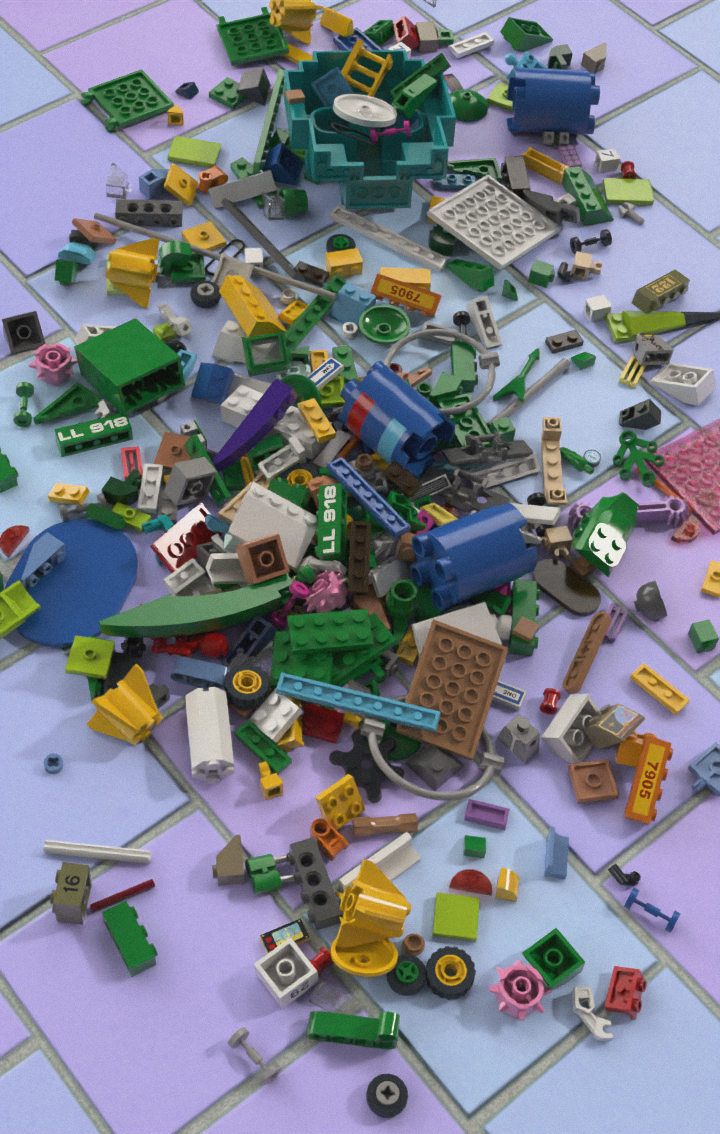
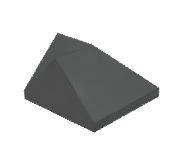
(23, 332)

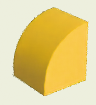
(507, 885)

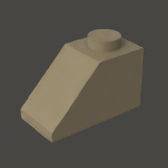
(595, 58)
(229, 864)

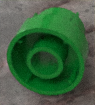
(295, 201)
(402, 600)

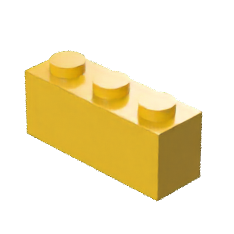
(413, 276)

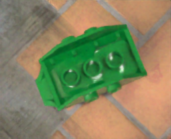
(606, 531)

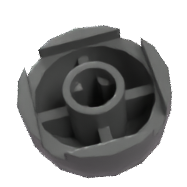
(650, 601)

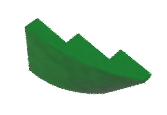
(404, 508)

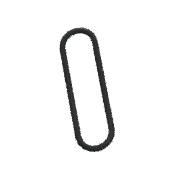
(333, 123)
(235, 240)

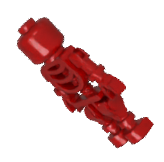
(210, 645)

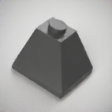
(434, 766)

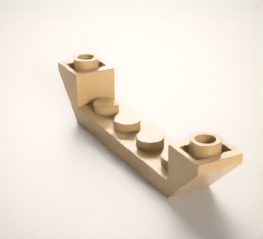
(551, 461)

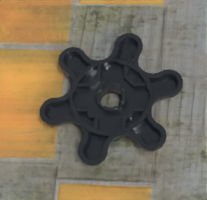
(351, 763)

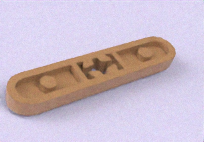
(586, 652)

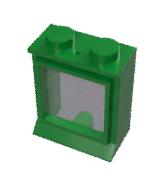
(267, 353)

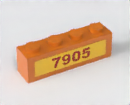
(405, 294)
(647, 780)

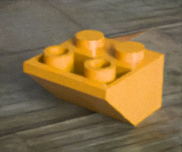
(629, 750)

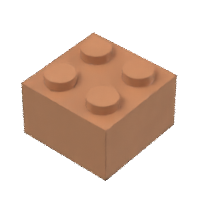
(262, 558)

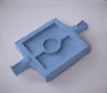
(707, 769)

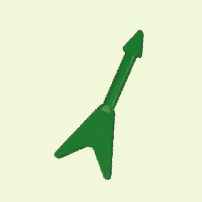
(517, 385)

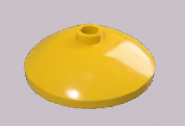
(366, 959)

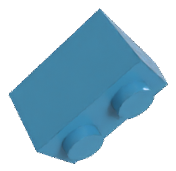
(350, 304)

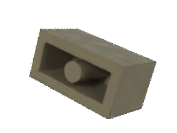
(427, 37)

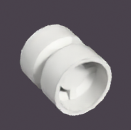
(502, 625)

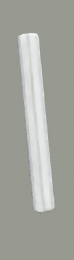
(97, 851)

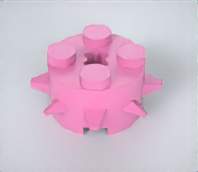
(53, 363)
(326, 592)
(514, 1001)

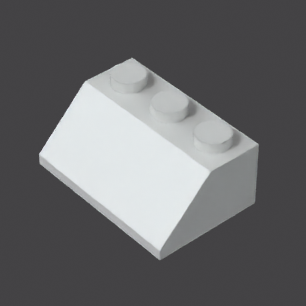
(566, 733)

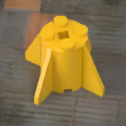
(294, 17)
(134, 269)
(127, 710)
(371, 909)

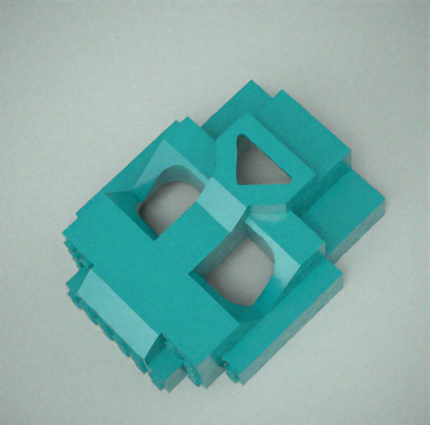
(376, 173)

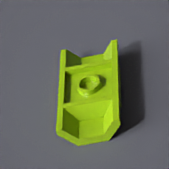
(15, 607)

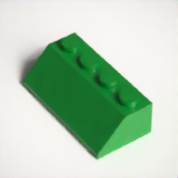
(587, 196)

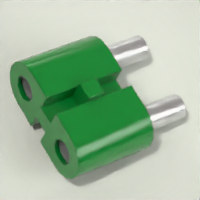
(264, 874)

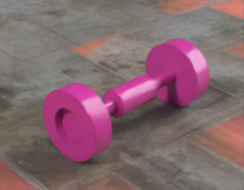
(389, 132)
(298, 590)

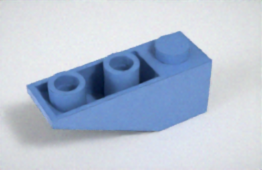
(152, 182)
(43, 557)

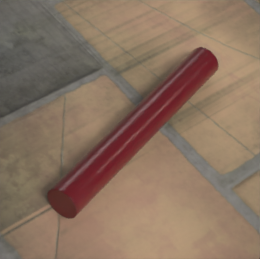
(122, 895)

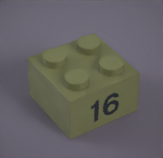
(72, 893)

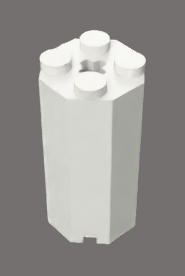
(209, 735)

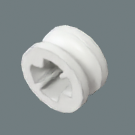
(349, 334)

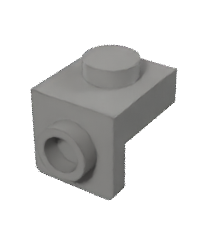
(390, 662)

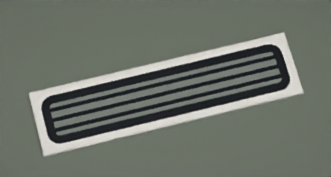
(431, 487)

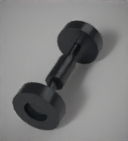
(605, 238)
(461, 319)
(539, 500)

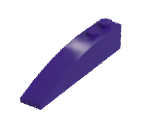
(257, 424)

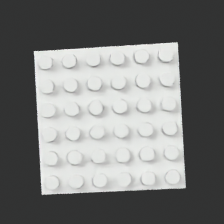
(493, 221)

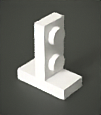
(283, 459)

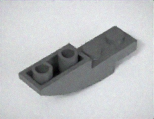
(553, 210)

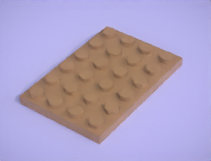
(458, 679)

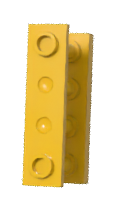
(352, 65)

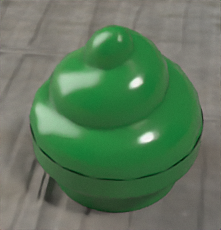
(305, 575)

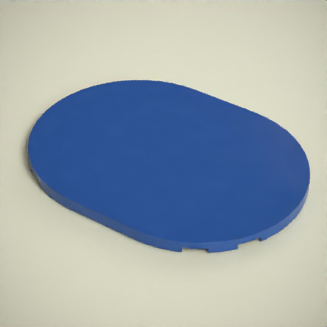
(83, 587)

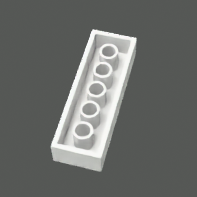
(242, 401)

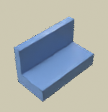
(556, 855)

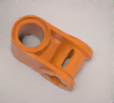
(210, 178)
(329, 842)

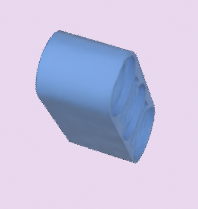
(199, 673)

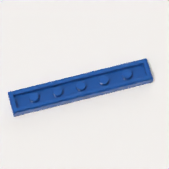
(368, 498)

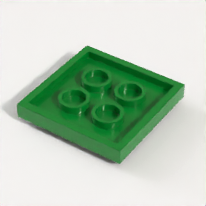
(310, 665)

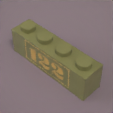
(660, 291)

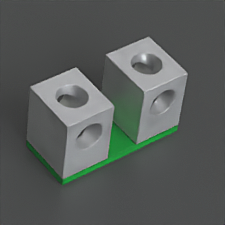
(550, 138)
(192, 428)

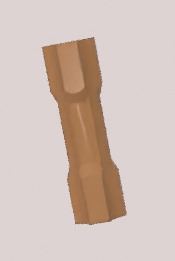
(382, 825)

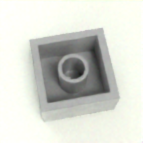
(190, 481)

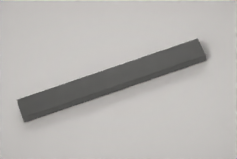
(262, 240)

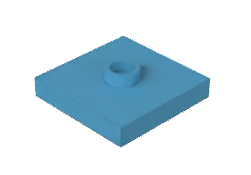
(331, 86)

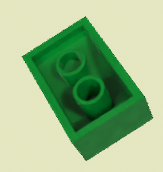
(524, 34)

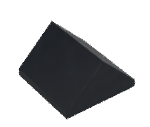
(254, 85)

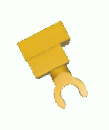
(269, 783)

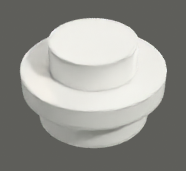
(288, 296)

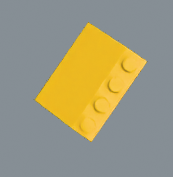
(250, 307)

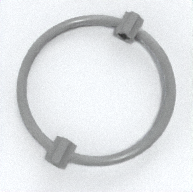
(486, 361)
(489, 762)

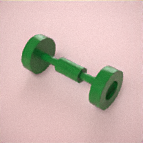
(22, 417)

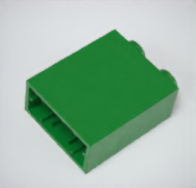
(129, 366)

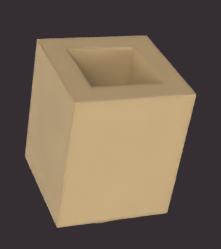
(583, 265)
(557, 541)

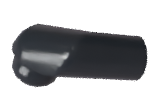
(563, 273)
(623, 878)

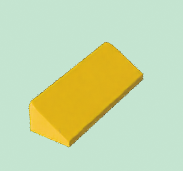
(337, 22)

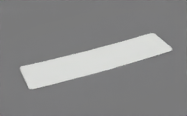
(332, 449)

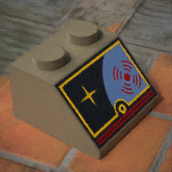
(612, 725)

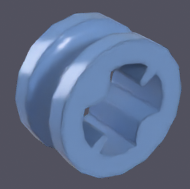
(53, 757)

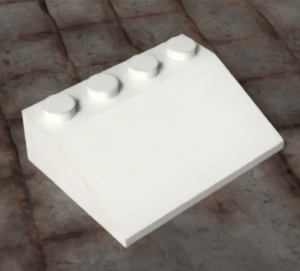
(267, 514)
(471, 619)

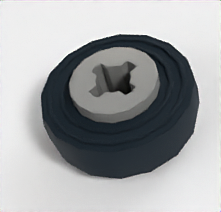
(205, 294)
(385, 1104)

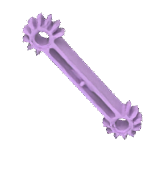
(669, 510)

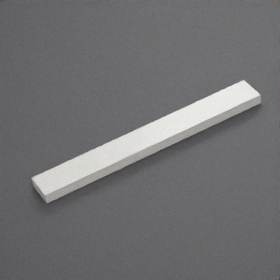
(389, 238)

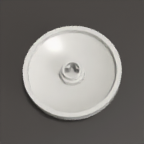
(364, 110)

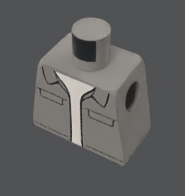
(520, 738)

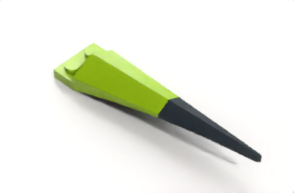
(628, 324)

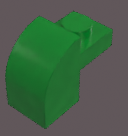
(173, 253)

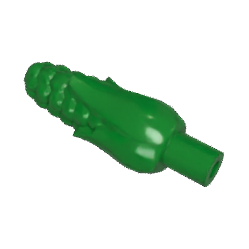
(575, 460)

